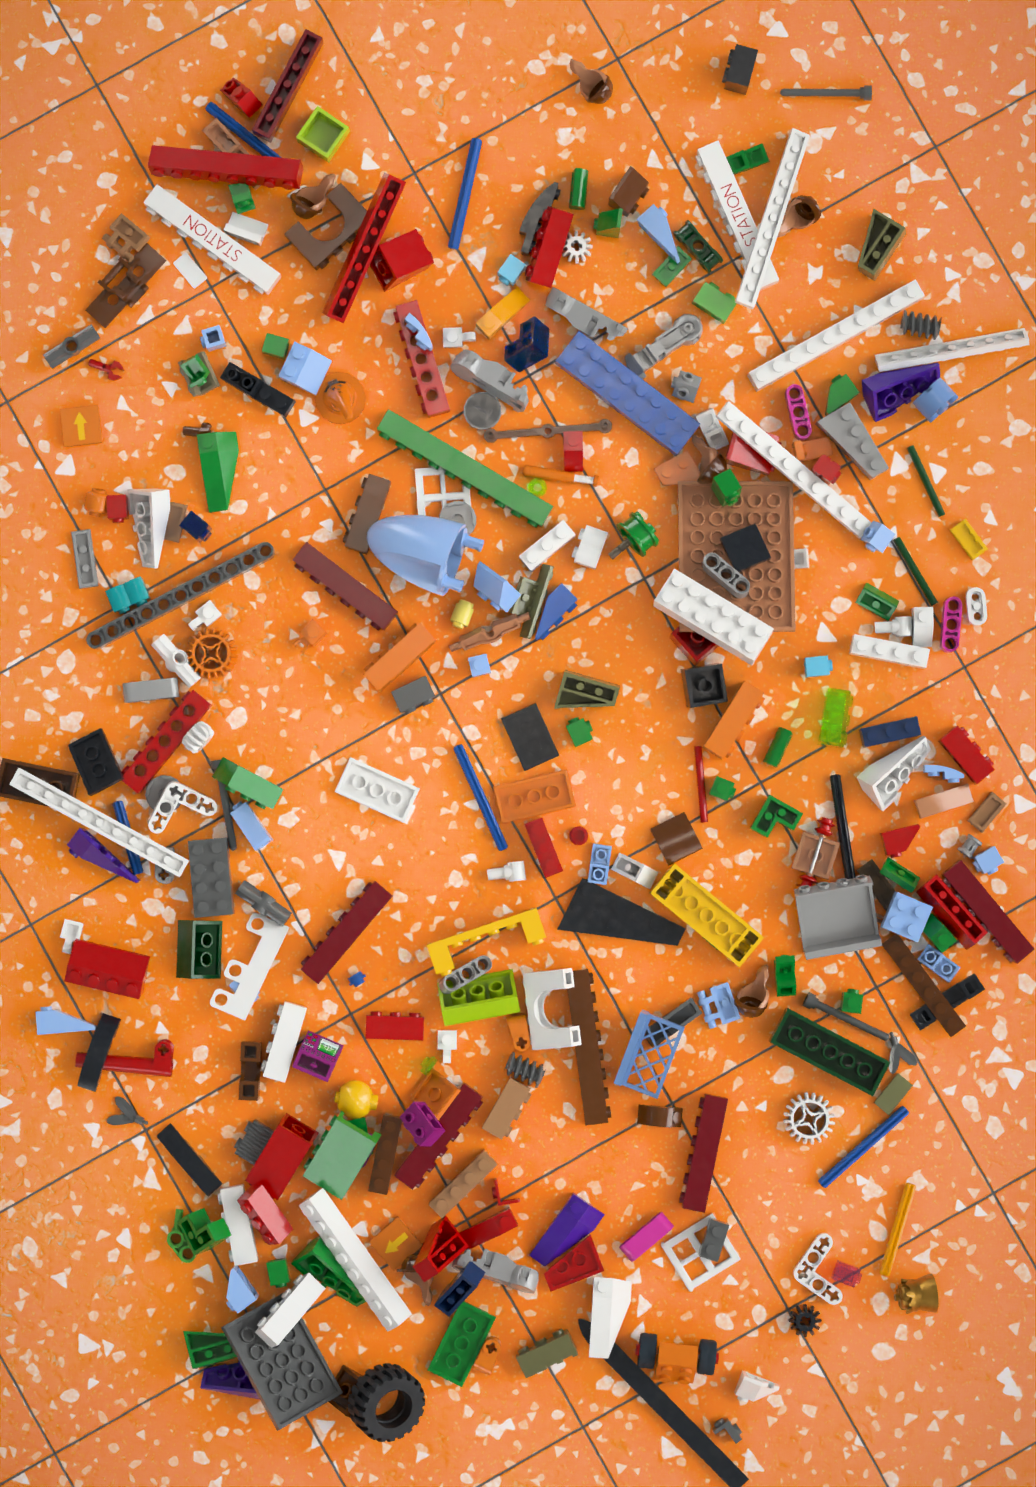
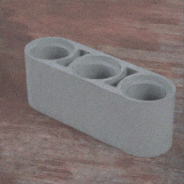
(729, 584)
(150, 690)
(473, 971)

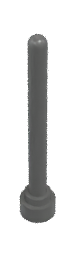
(864, 92)
(226, 810)
(812, 1002)

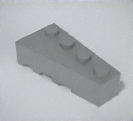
(854, 440)

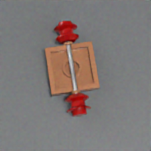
(816, 853)

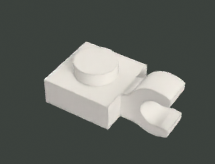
(454, 337)
(206, 614)
(70, 931)
(447, 1041)

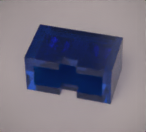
(196, 527)

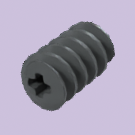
(920, 324)
(525, 1069)

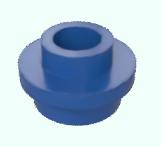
(356, 979)

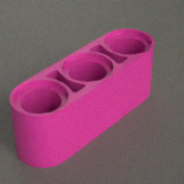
(799, 402)
(946, 633)
(646, 1236)

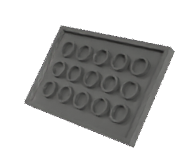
(288, 1377)

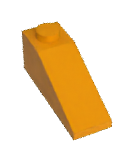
(502, 313)

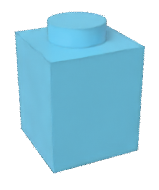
(511, 270)
(817, 666)

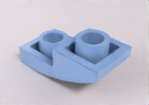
(422, 337)
(948, 773)
(599, 864)
(938, 963)

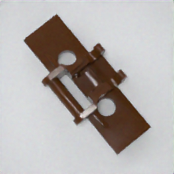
(129, 289)

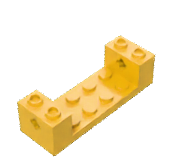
(706, 915)
(440, 951)

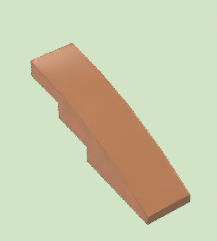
(224, 140)

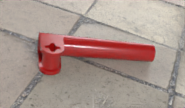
(158, 1066)

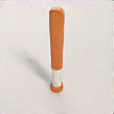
(551, 474)

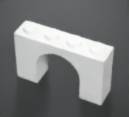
(543, 1033)

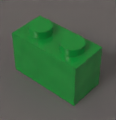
(726, 488)

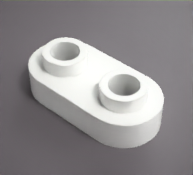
(976, 606)

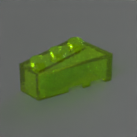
(835, 718)

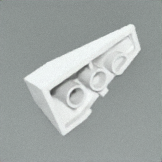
(150, 515)
(886, 776)
(609, 1306)

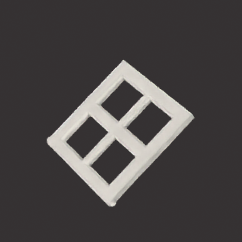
(443, 496)
(712, 1271)

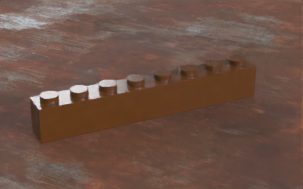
(588, 1053)

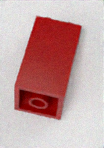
(282, 1156)

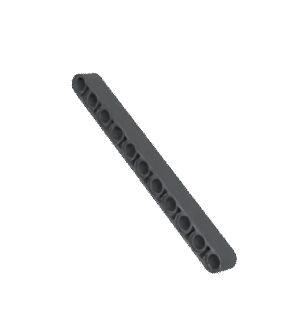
(174, 604)

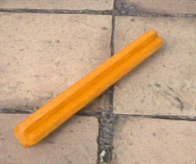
(897, 1229)

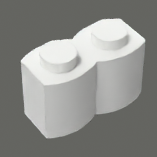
(590, 547)

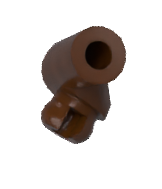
(194, 431)

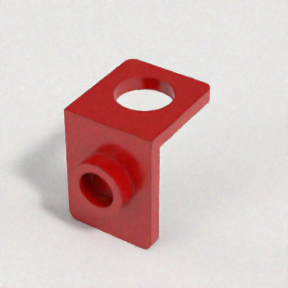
(495, 1191)

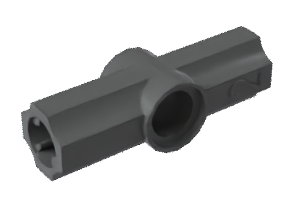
(60, 353)
(263, 903)

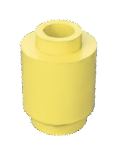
(462, 614)

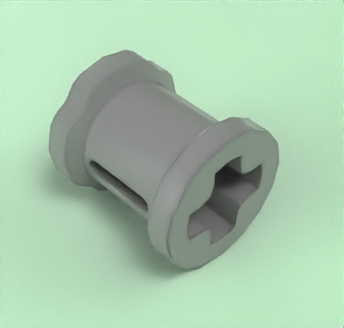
(969, 846)

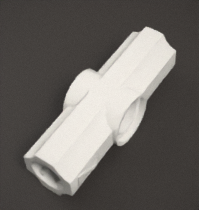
(169, 653)

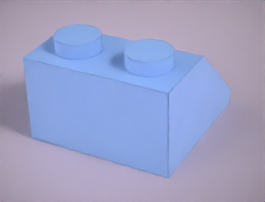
(304, 368)
(494, 588)
(240, 1291)

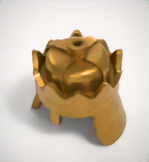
(918, 1294)

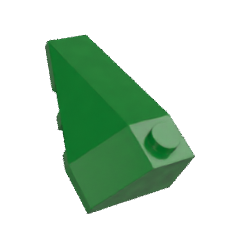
(218, 462)
(323, 1266)

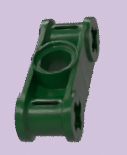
(688, 236)

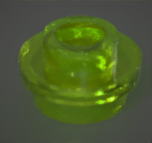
(543, 487)

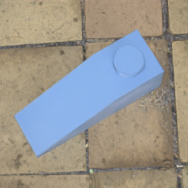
(656, 225)
(56, 1021)

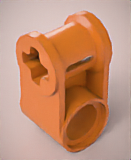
(519, 1028)
(487, 1358)

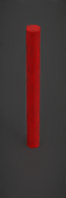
(701, 784)

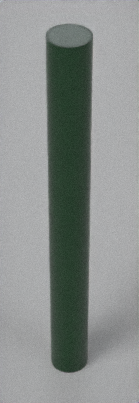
(926, 481)
(915, 571)

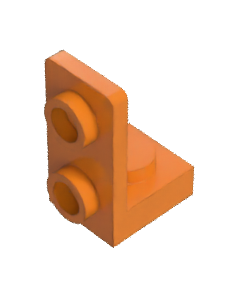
(812, 449)

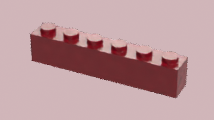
(288, 86)
(345, 586)
(988, 912)
(346, 932)
(704, 1152)
(423, 1157)

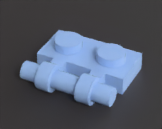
(724, 1003)

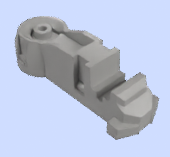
(582, 316)
(685, 331)
(491, 378)
(501, 1270)

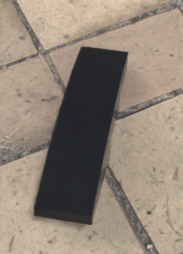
(189, 1159)

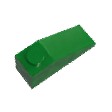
(608, 223)

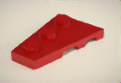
(575, 1265)

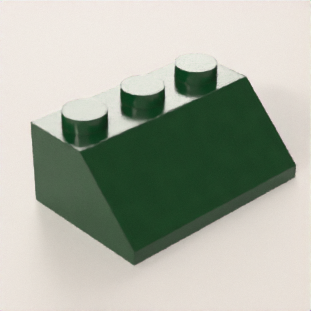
(199, 949)

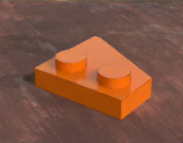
(677, 469)

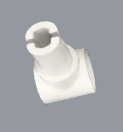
(899, 626)
(512, 871)

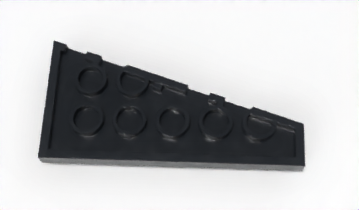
(608, 914)

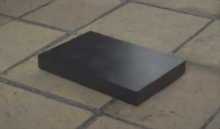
(530, 737)
(95, 762)

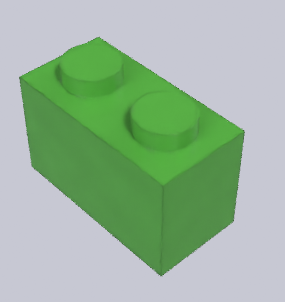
(714, 302)

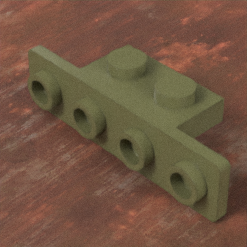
(531, 599)

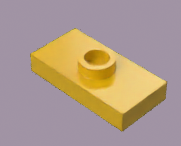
(968, 539)

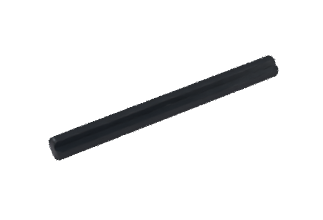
(842, 826)

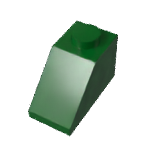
(839, 393)
(938, 934)

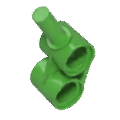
(179, 1247)

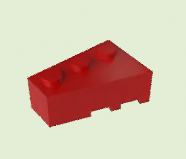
(439, 1249)

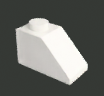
(922, 626)
(634, 870)

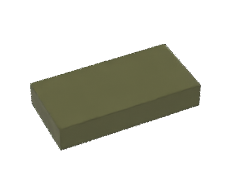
(893, 1093)

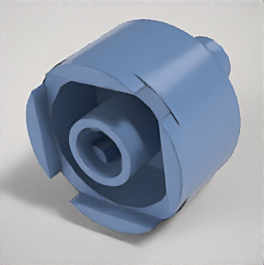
(935, 400)

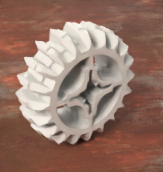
(800, 1122)

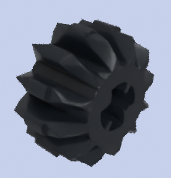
(801, 1326)

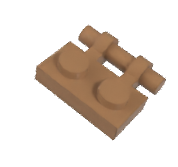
(130, 233)

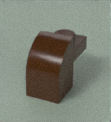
(659, 1116)

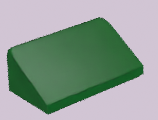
(877, 601)

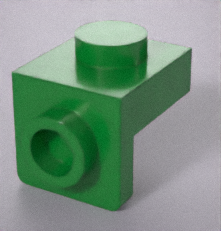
(195, 371)

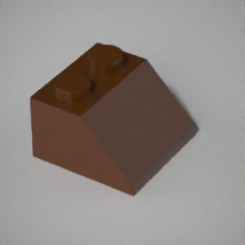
(629, 191)
(346, 1379)

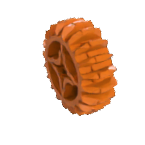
(205, 660)

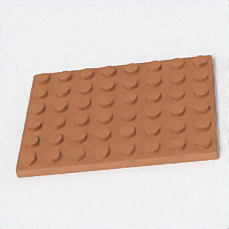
(705, 521)

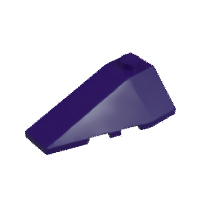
(891, 389)
(90, 849)
(570, 1226)
(229, 1380)

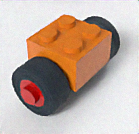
(676, 1361)

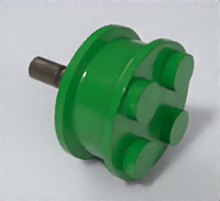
(636, 535)

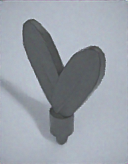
(898, 1051)
(129, 1114)

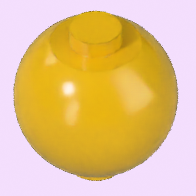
(355, 1099)

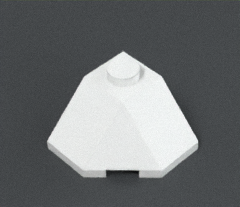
(754, 1387)

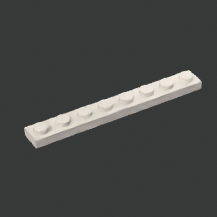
(952, 350)

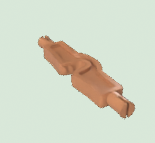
(480, 636)

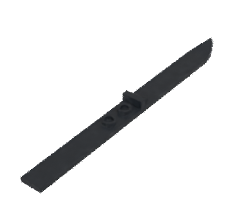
(671, 1413)

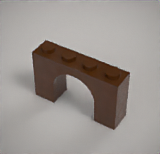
(318, 251)

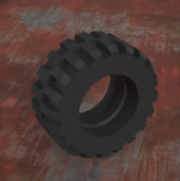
(400, 1416)

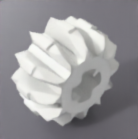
(581, 243)
(197, 737)

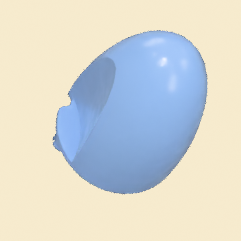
(422, 549)

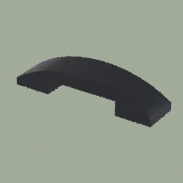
(955, 995)
(98, 1052)

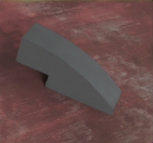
(680, 1015)

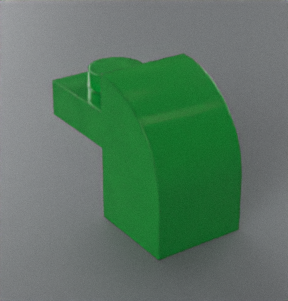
(242, 197)
(785, 975)

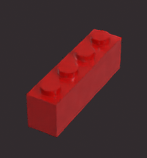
(549, 246)
(951, 912)

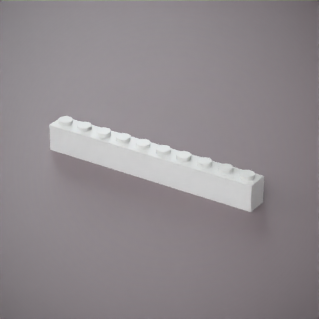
(836, 335)

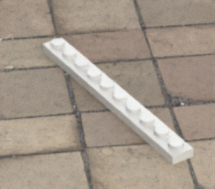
(772, 218)
(793, 469)
(99, 822)

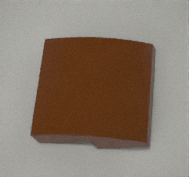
(676, 838)

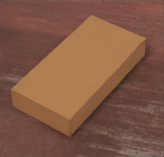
(176, 516)
(986, 812)

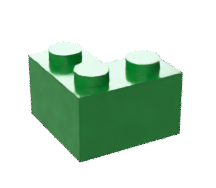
(772, 812)
(201, 1232)

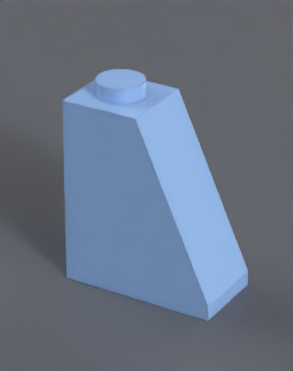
(251, 825)

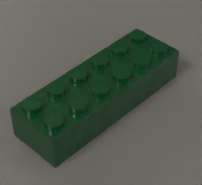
(829, 1051)

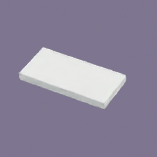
(377, 790)

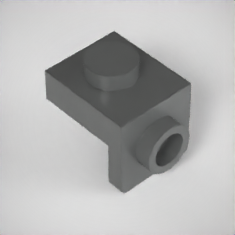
(733, 1430)

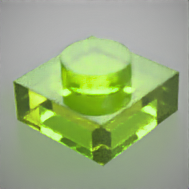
(427, 1064)

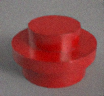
(578, 835)

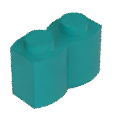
(128, 594)

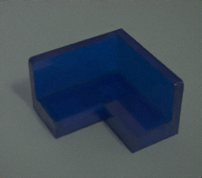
(530, 346)

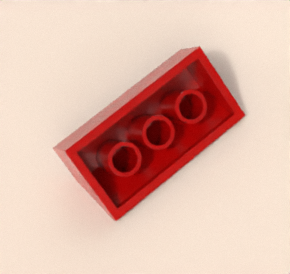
(107, 968)

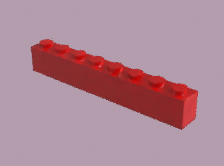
(225, 167)
(364, 247)

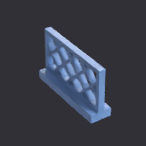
(633, 1048)

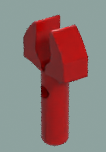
(107, 368)

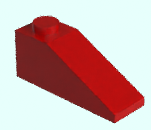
(489, 1228)

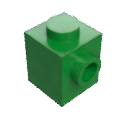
(579, 731)
(722, 789)
(851, 1001)
(278, 1272)

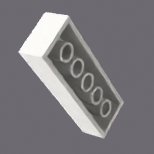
(713, 617)

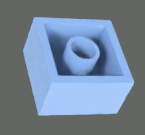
(906, 916)

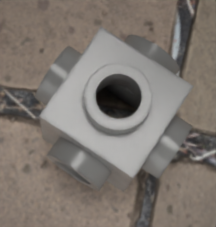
(685, 386)

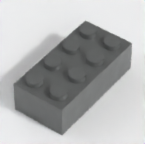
(211, 877)

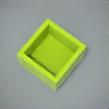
(322, 134)

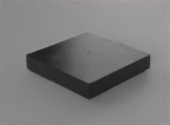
(745, 548)

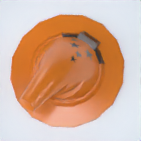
(340, 398)

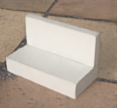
(246, 228)

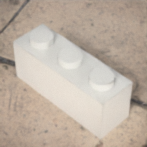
(547, 546)

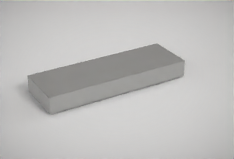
(84, 558)

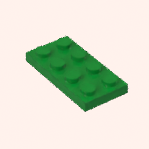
(461, 1343)

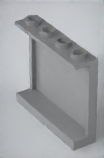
(837, 917)

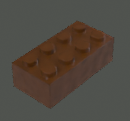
(61, 779)

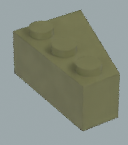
(880, 244)
(585, 691)
(546, 1352)

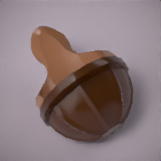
(594, 84)
(311, 200)
(800, 214)
(711, 462)
(754, 996)
(411, 1274)

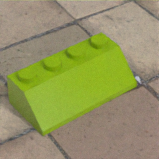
(480, 999)

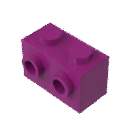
(422, 1124)

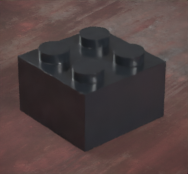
(741, 68)
(704, 685)

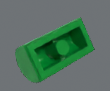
(578, 189)
(778, 747)

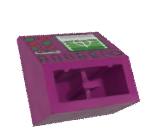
(318, 1056)

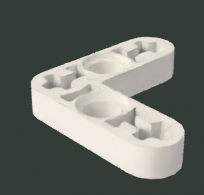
(173, 800)
(812, 1275)

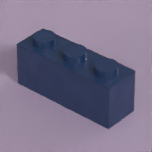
(889, 732)
(459, 1288)

